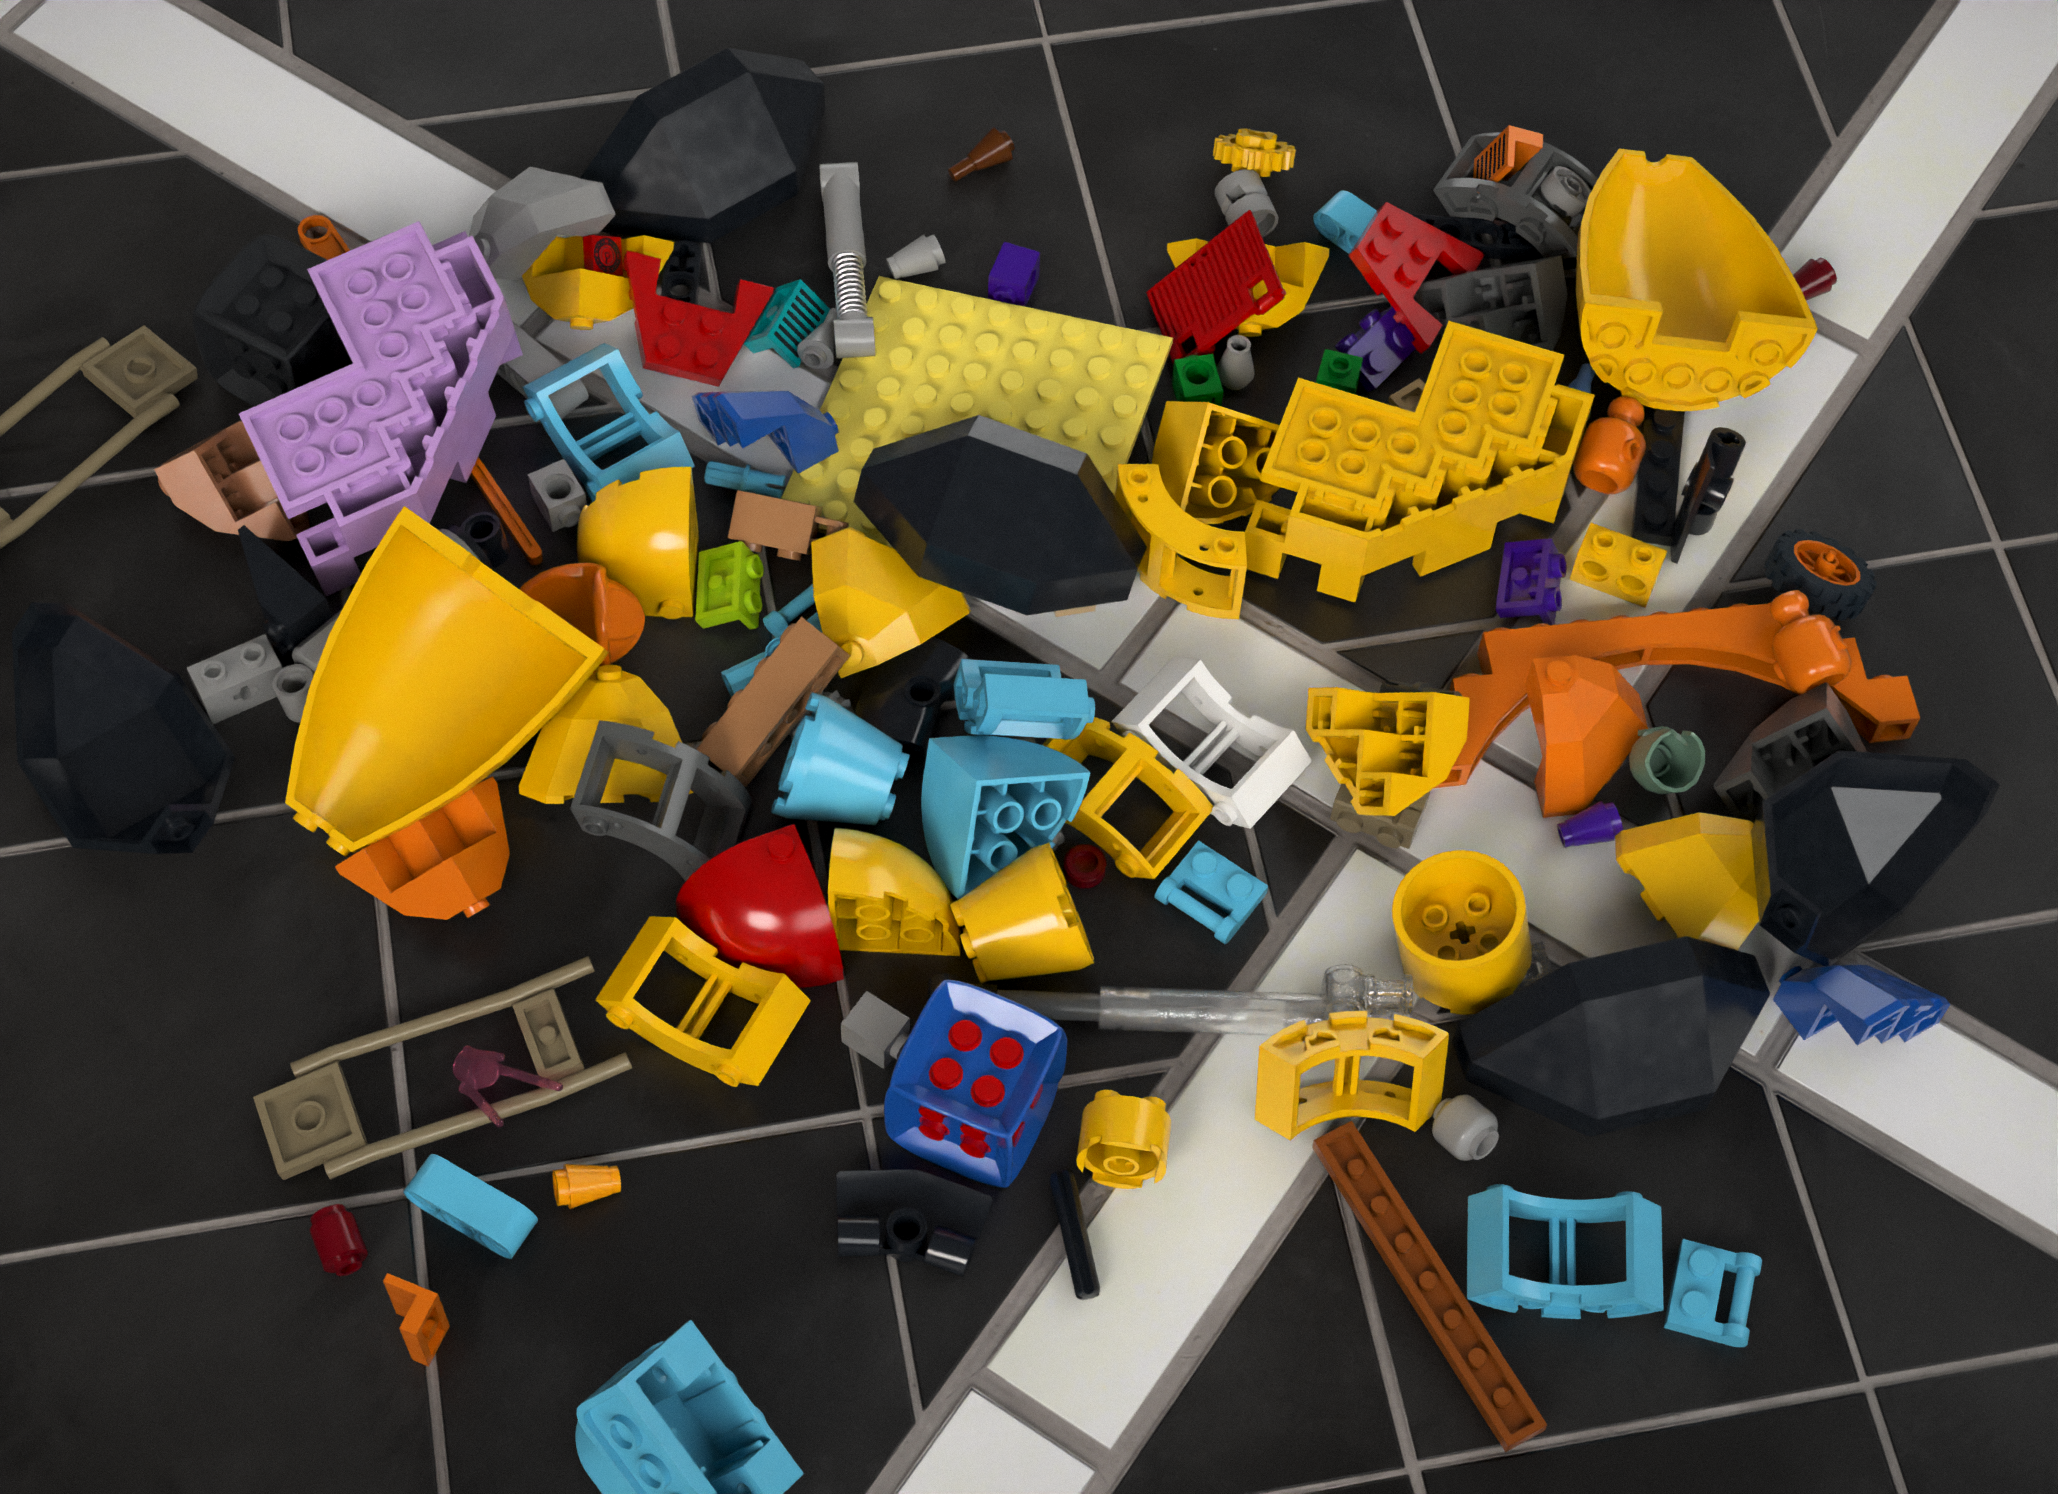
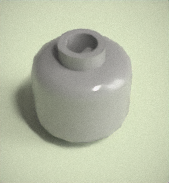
(1465, 1127)

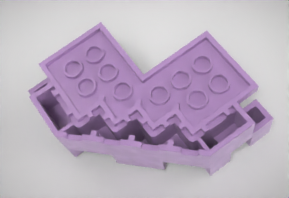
(409, 409)

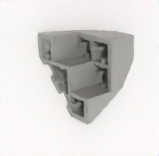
(531, 212)

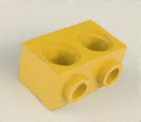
(1618, 565)

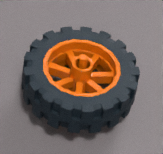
(1822, 570)

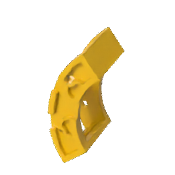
(1171, 531)
(1133, 759)
(1346, 1039)
(760, 1041)

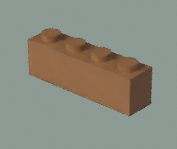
(772, 701)

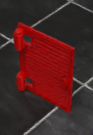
(1213, 289)

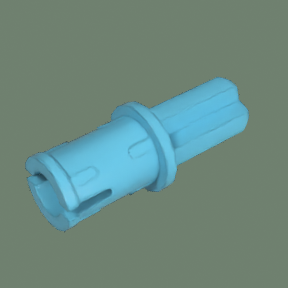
(743, 479)

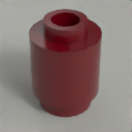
(338, 1240)

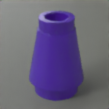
(1591, 826)

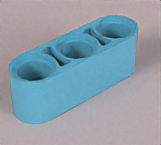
(1343, 219)
(471, 1206)

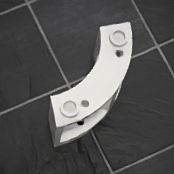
(1280, 749)

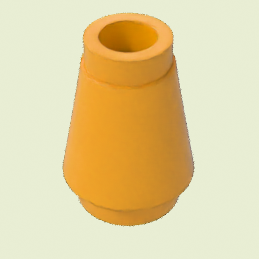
(584, 1183)

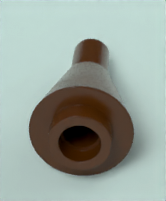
(990, 151)

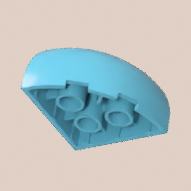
(992, 803)

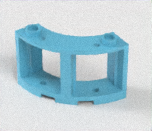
(665, 443)
(1021, 700)
(1561, 1298)

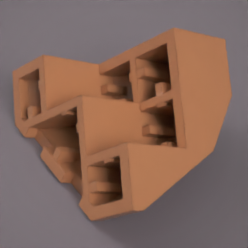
(228, 487)

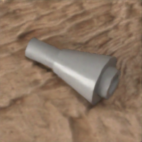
(819, 346)

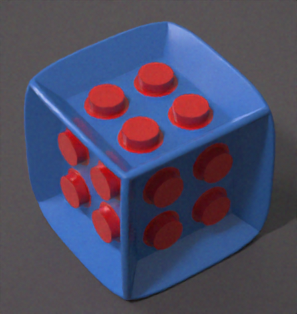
(975, 1083)

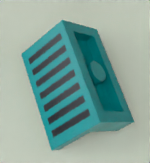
(787, 321)

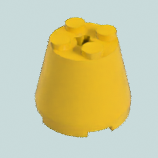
(1023, 921)

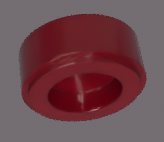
(1084, 866)

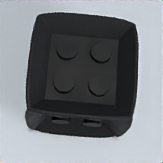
(266, 324)

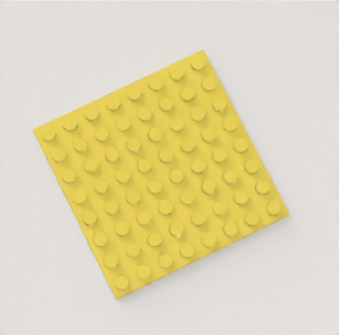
(970, 356)

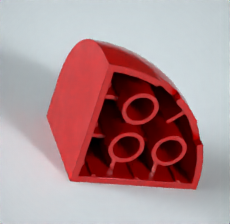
(764, 909)

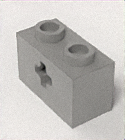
(236, 679)

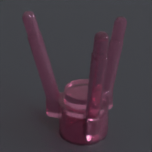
(480, 1070)

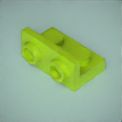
(729, 586)

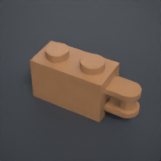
(778, 524)

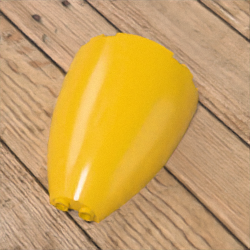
(1682, 288)
(425, 687)

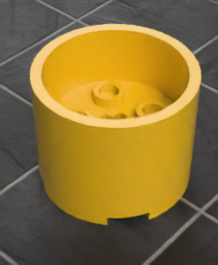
(1458, 900)

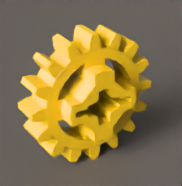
(1254, 152)

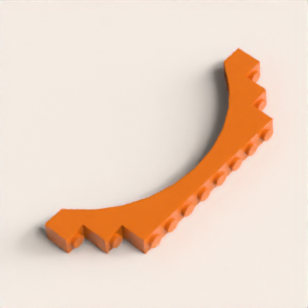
(1718, 638)

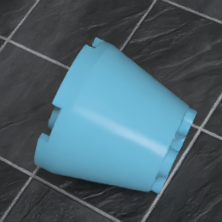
(839, 768)

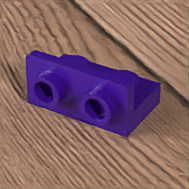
(1531, 580)

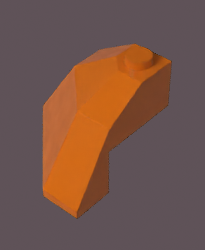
(1584, 728)
(440, 861)

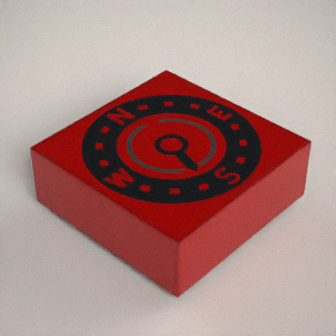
(603, 254)

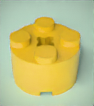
(1124, 1139)

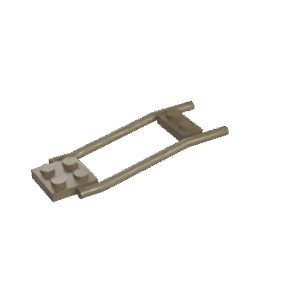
(136, 374)
(315, 1116)

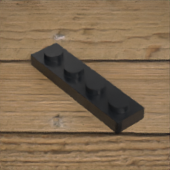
(1658, 477)

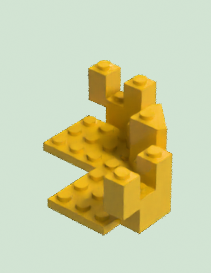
(1424, 482)

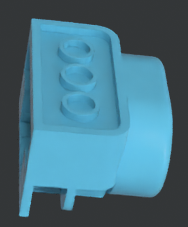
(679, 1427)

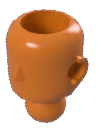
(1612, 448)
(1807, 645)

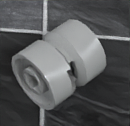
(1244, 192)
(1563, 193)

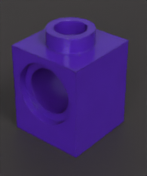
(1014, 274)

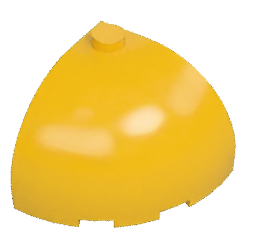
(1213, 459)
(646, 539)
(888, 898)

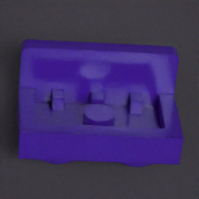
(1380, 344)

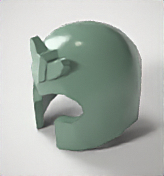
(1666, 760)

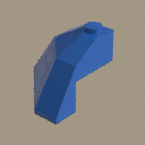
(791, 423)
(1860, 999)

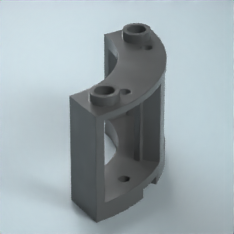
(1514, 204)
(686, 769)

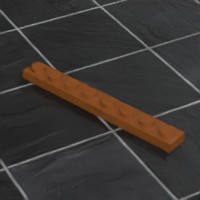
(1429, 1287)

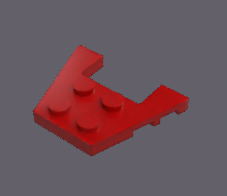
(1397, 257)
(684, 336)

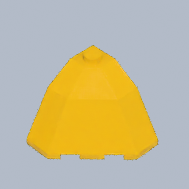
(1298, 271)
(581, 295)
(875, 601)
(568, 735)
(1387, 744)
(1695, 875)

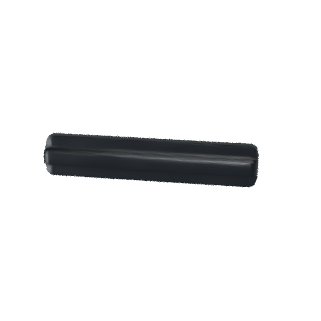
(1075, 1234)

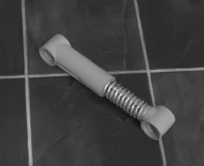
(846, 259)

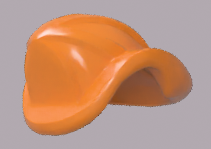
(591, 604)

